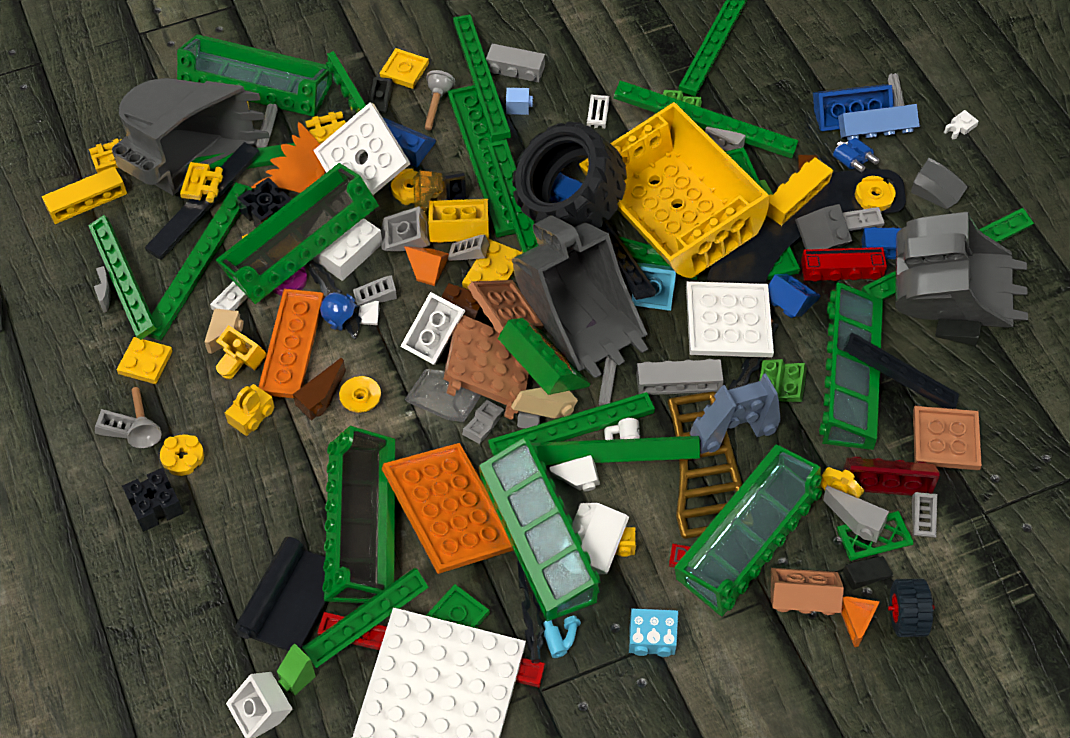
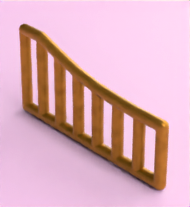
(686, 474)

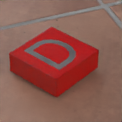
(677, 553)

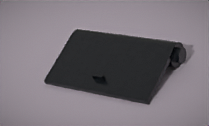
(286, 598)

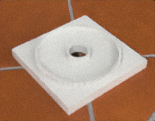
(367, 134)

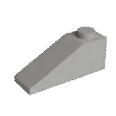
(857, 514)

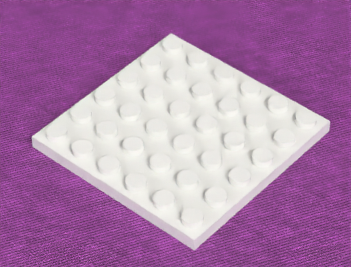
(439, 681)

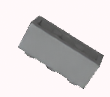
(515, 62)

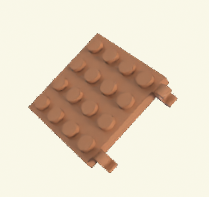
(483, 365)

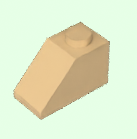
(219, 322)

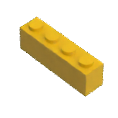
(798, 190)
(84, 195)

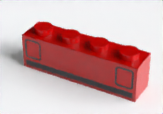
(843, 264)

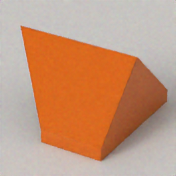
(426, 263)
(858, 616)

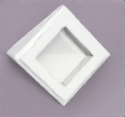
(369, 313)

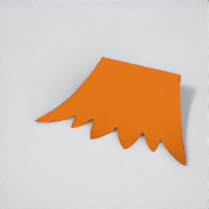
(300, 165)

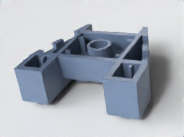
(750, 403)

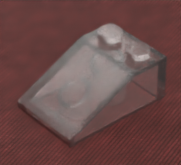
(431, 396)

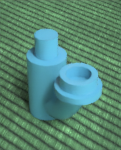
(556, 645)

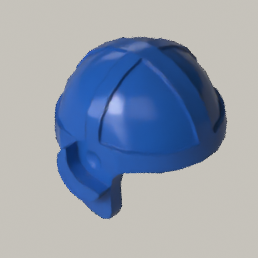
(337, 309)

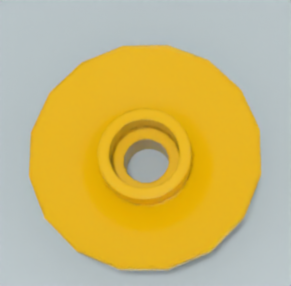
(360, 387)

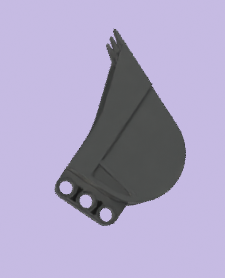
(182, 120)
(955, 272)
(571, 283)

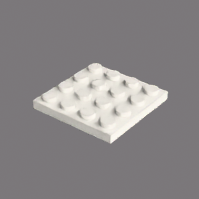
(729, 319)

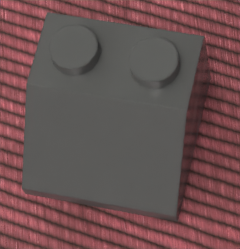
(824, 229)

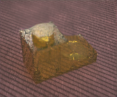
(427, 186)

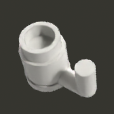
(626, 427)

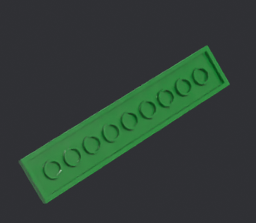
(476, 139)

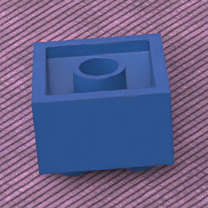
(791, 295)

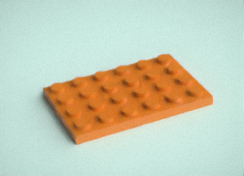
(447, 507)

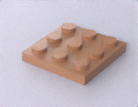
(502, 302)
(947, 437)

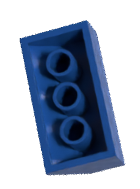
(832, 103)
(414, 144)

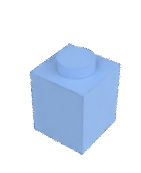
(518, 101)

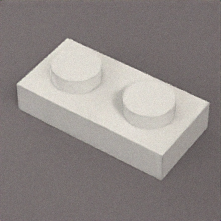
(229, 299)

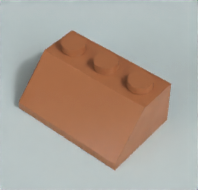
(806, 591)

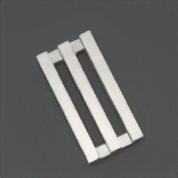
(597, 122)

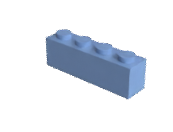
(878, 121)

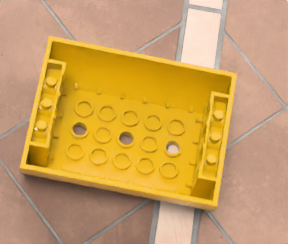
(717, 197)

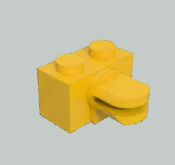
(238, 351)
(249, 409)

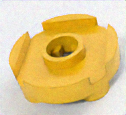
(874, 183)
(399, 186)
(181, 443)
(841, 481)

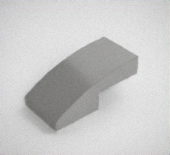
(103, 290)
(484, 421)

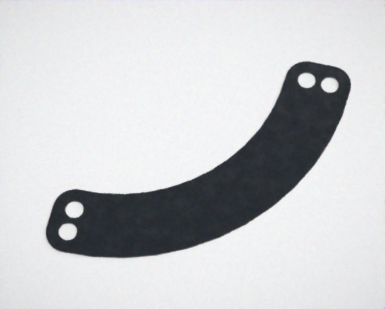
(757, 256)

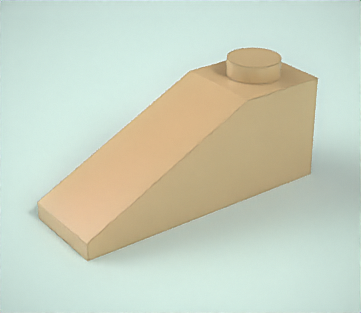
(540, 403)

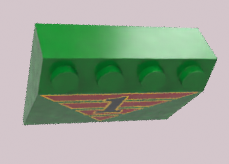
(541, 357)

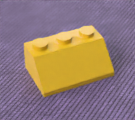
(458, 219)

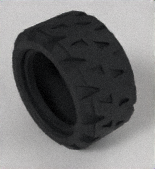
(552, 152)

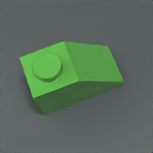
(295, 671)

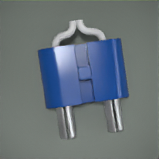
(853, 152)

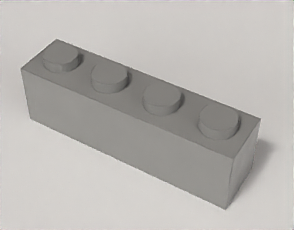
(679, 377)

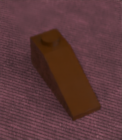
(318, 393)

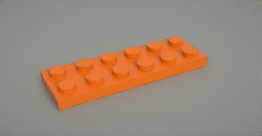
(291, 342)

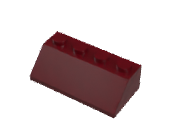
(893, 476)

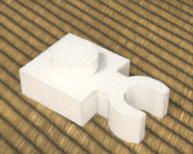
(961, 123)

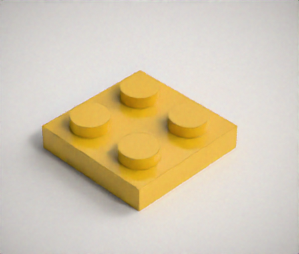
(404, 68)
(144, 360)

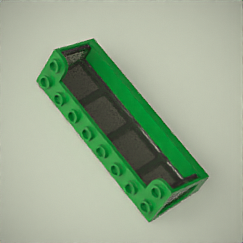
(297, 232)
(358, 517)

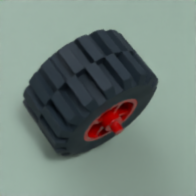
(911, 607)

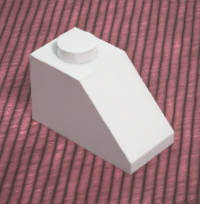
(578, 473)

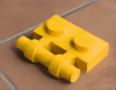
(324, 132)
(103, 156)
(196, 179)

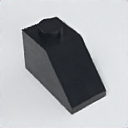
(454, 185)

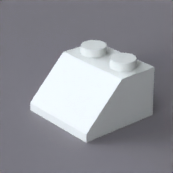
(258, 704)

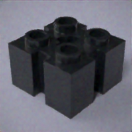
(262, 202)
(152, 499)

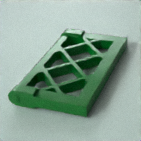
(846, 540)

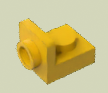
(627, 543)

